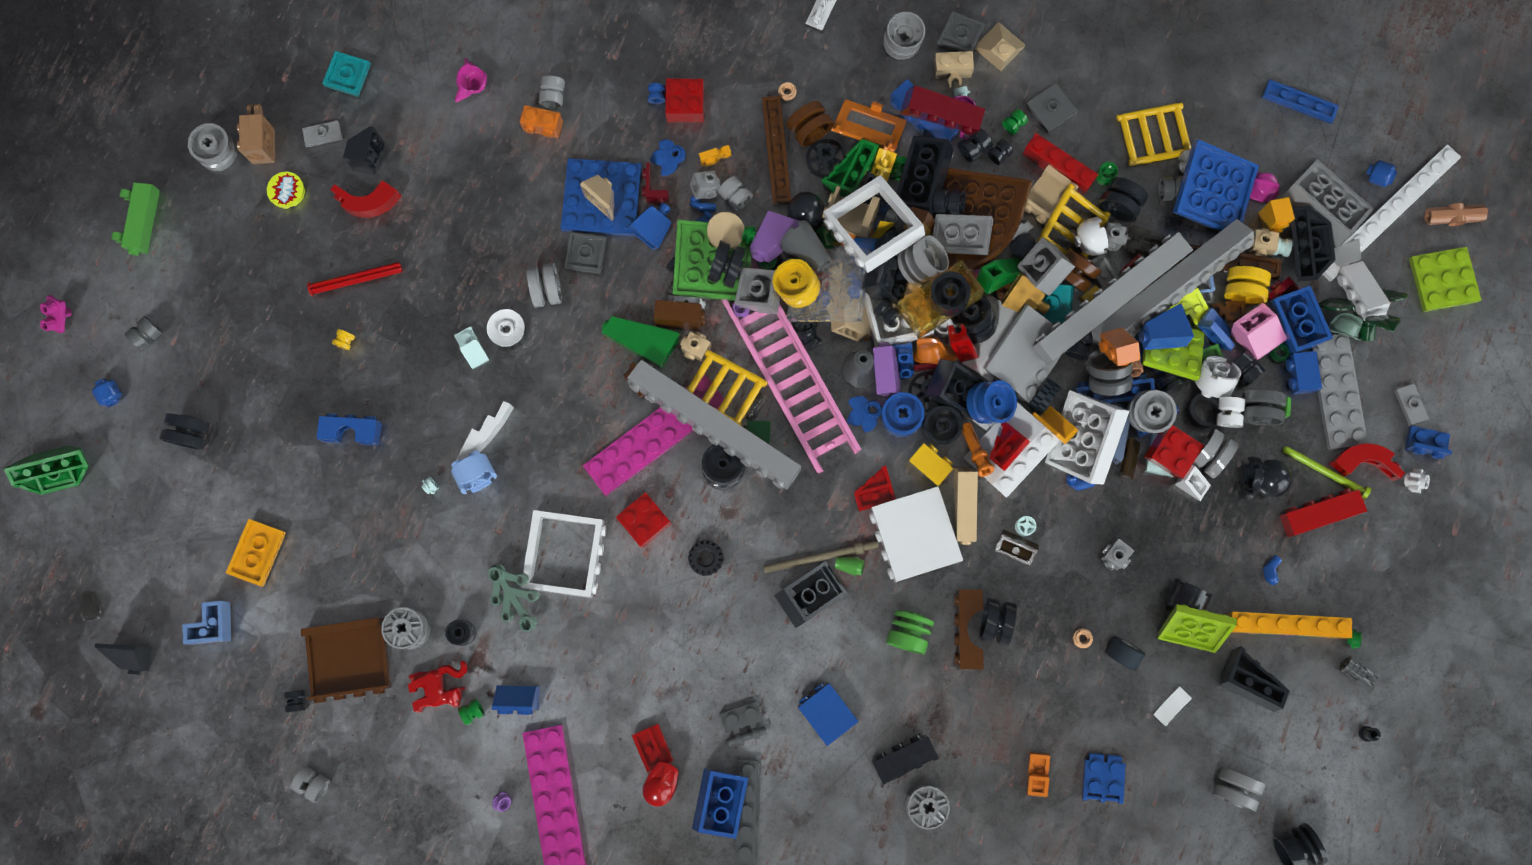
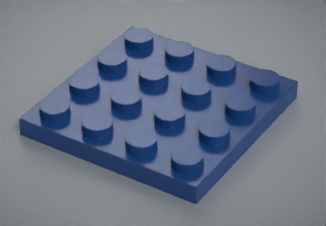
(1215, 186)
(582, 216)

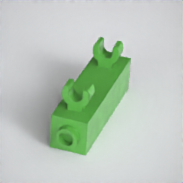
(139, 218)

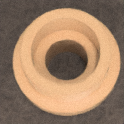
(787, 86)
(1089, 638)

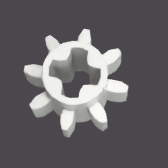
(1416, 480)

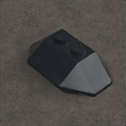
(1311, 243)

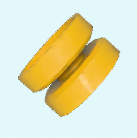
(796, 283)
(1247, 285)

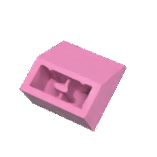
(1259, 331)

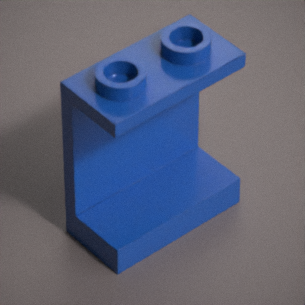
(827, 713)

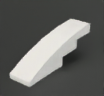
(480, 439)

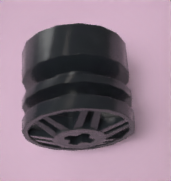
(1301, 847)

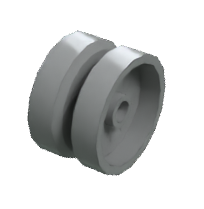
(212, 147)
(544, 285)
(1162, 409)
(1215, 453)
(1238, 790)

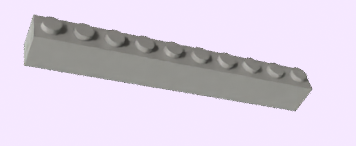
(1179, 280)
(1114, 297)
(714, 425)

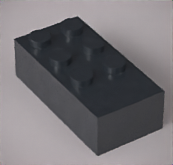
(924, 171)

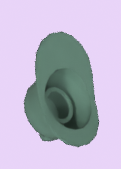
(1346, 324)

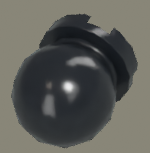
(807, 207)
(1268, 477)

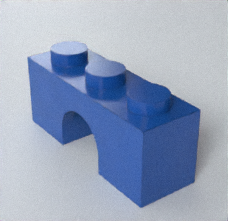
(332, 428)

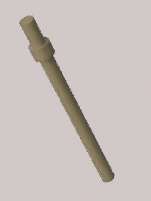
(858, 548)

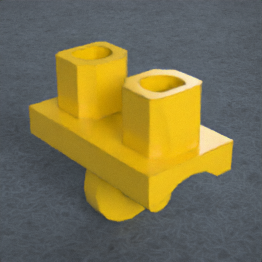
(883, 163)

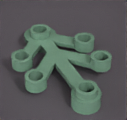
(511, 596)

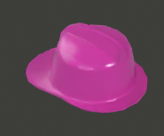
(1265, 188)

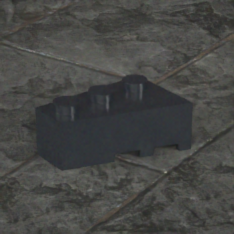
(904, 758)

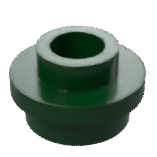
(1284, 350)

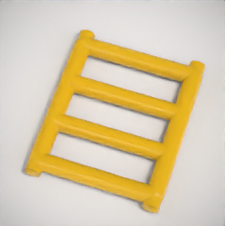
(1159, 112)
(1061, 207)
(743, 373)

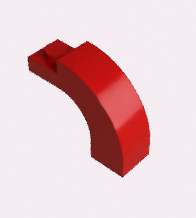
(368, 206)
(1374, 454)

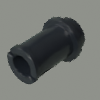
(1369, 734)

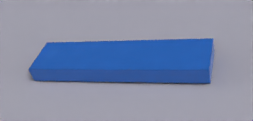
(1300, 101)

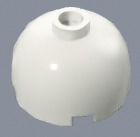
(1091, 237)

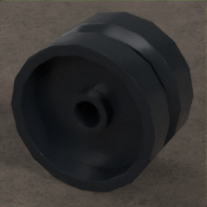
(1123, 199)
(727, 264)
(978, 321)
(184, 431)
(721, 477)
(998, 622)

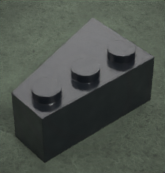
(1253, 682)

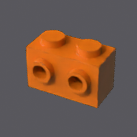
(541, 121)
(1119, 346)

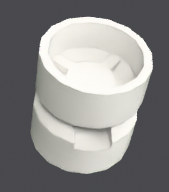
(1234, 406)

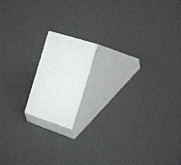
(1194, 483)

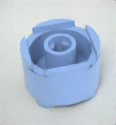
(473, 472)

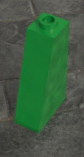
(643, 340)

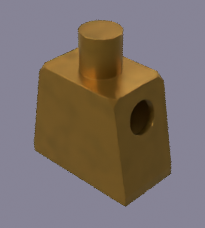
(1024, 293)

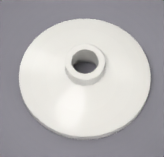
(503, 319)

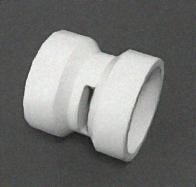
(940, 332)

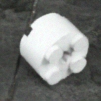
(1218, 377)

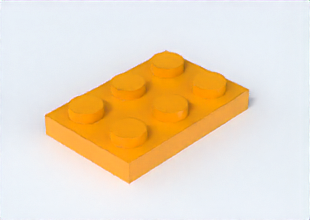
(255, 552)

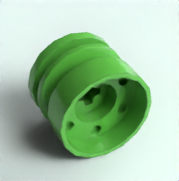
(909, 632)

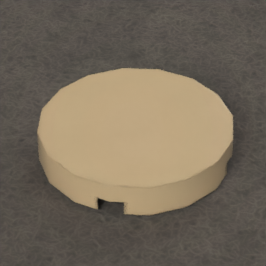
(725, 227)

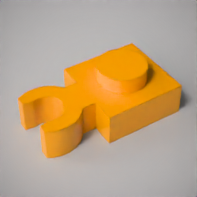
(712, 156)

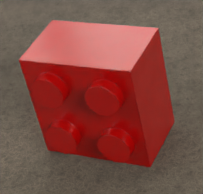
(684, 100)
(1174, 451)
(643, 520)

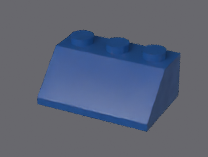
(1301, 320)
(720, 803)

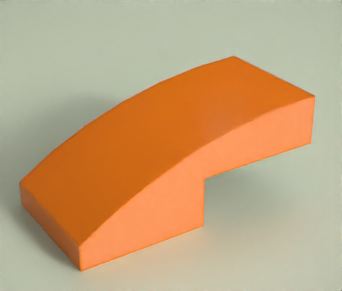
(1038, 774)

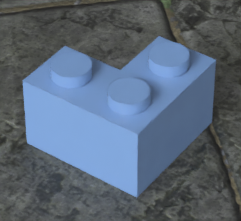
(214, 625)

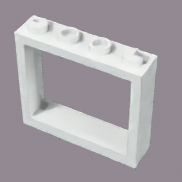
(891, 248)
(533, 545)

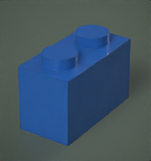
(1304, 372)

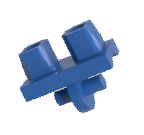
(905, 359)

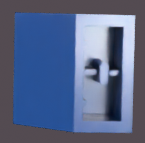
(516, 698)

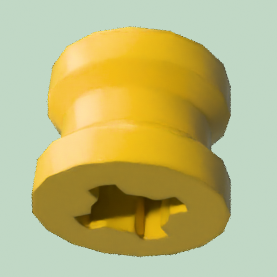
(343, 339)

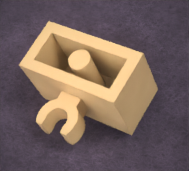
(953, 66)

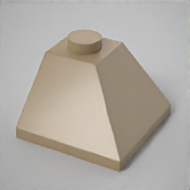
(999, 46)
(600, 194)

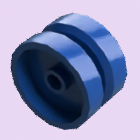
(991, 402)
(910, 406)

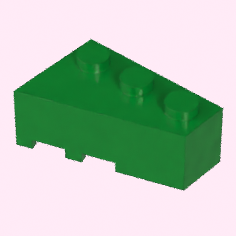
(852, 169)

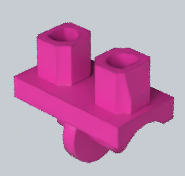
(56, 314)

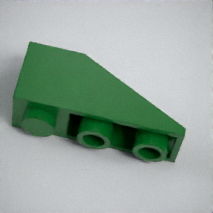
(998, 274)

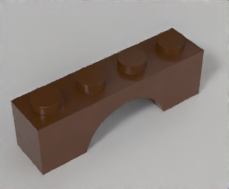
(968, 655)

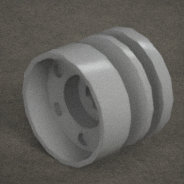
(906, 26)
(923, 260)
(415, 622)
(922, 795)

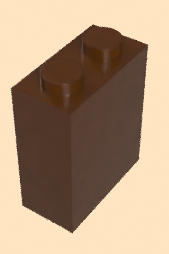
(679, 315)

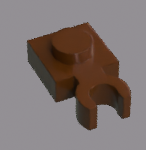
(1231, 310)

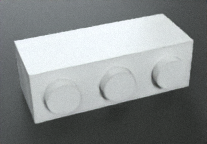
(1363, 290)

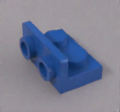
(1428, 441)

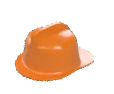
(932, 350)

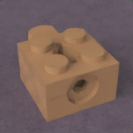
(256, 136)

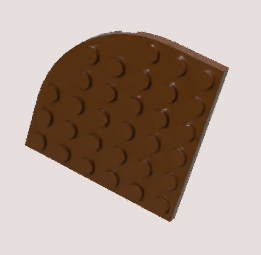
(989, 196)

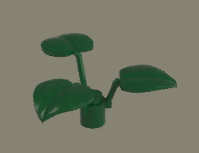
(1368, 327)

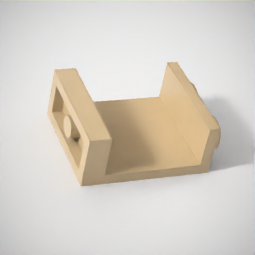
(1046, 194)
(858, 220)

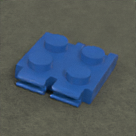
(1103, 778)

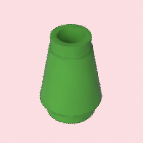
(850, 565)

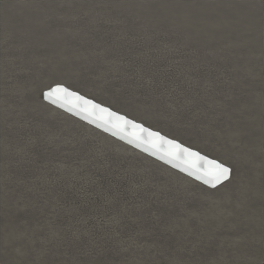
(1399, 202)

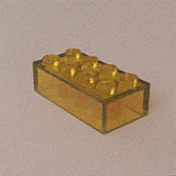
(917, 309)

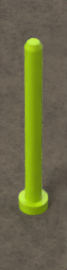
(1365, 491)

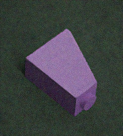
(768, 238)
(886, 370)

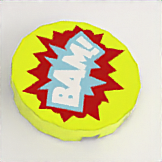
(285, 190)

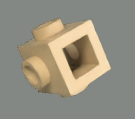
(1264, 242)
(697, 352)

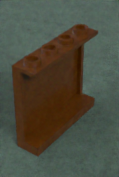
(346, 659)

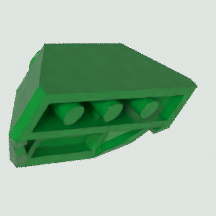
(49, 470)

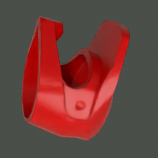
(660, 784)

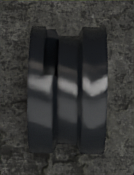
(1169, 382)

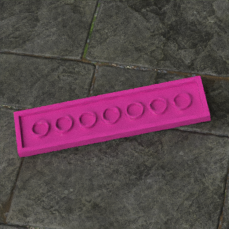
(642, 445)
(553, 797)

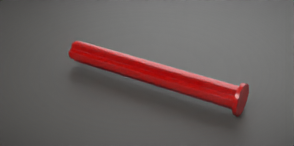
(354, 278)

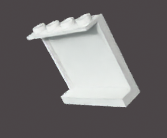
(915, 534)

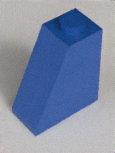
(1167, 330)

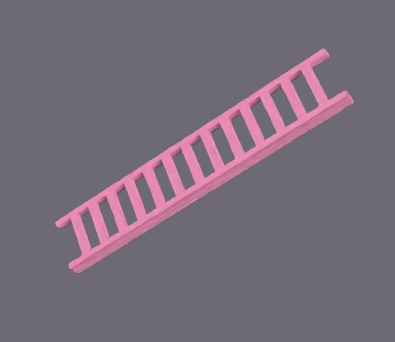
(777, 388)

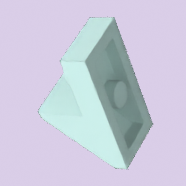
(471, 347)

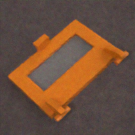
(869, 124)

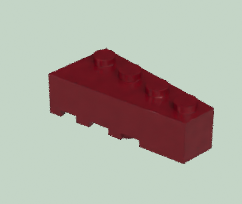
(942, 110)

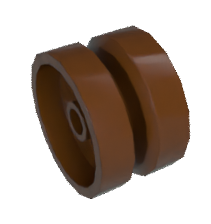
(810, 123)
(1082, 266)

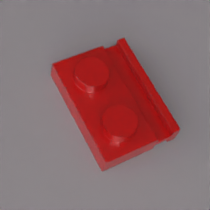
(652, 747)

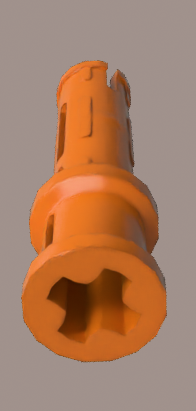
(979, 456)

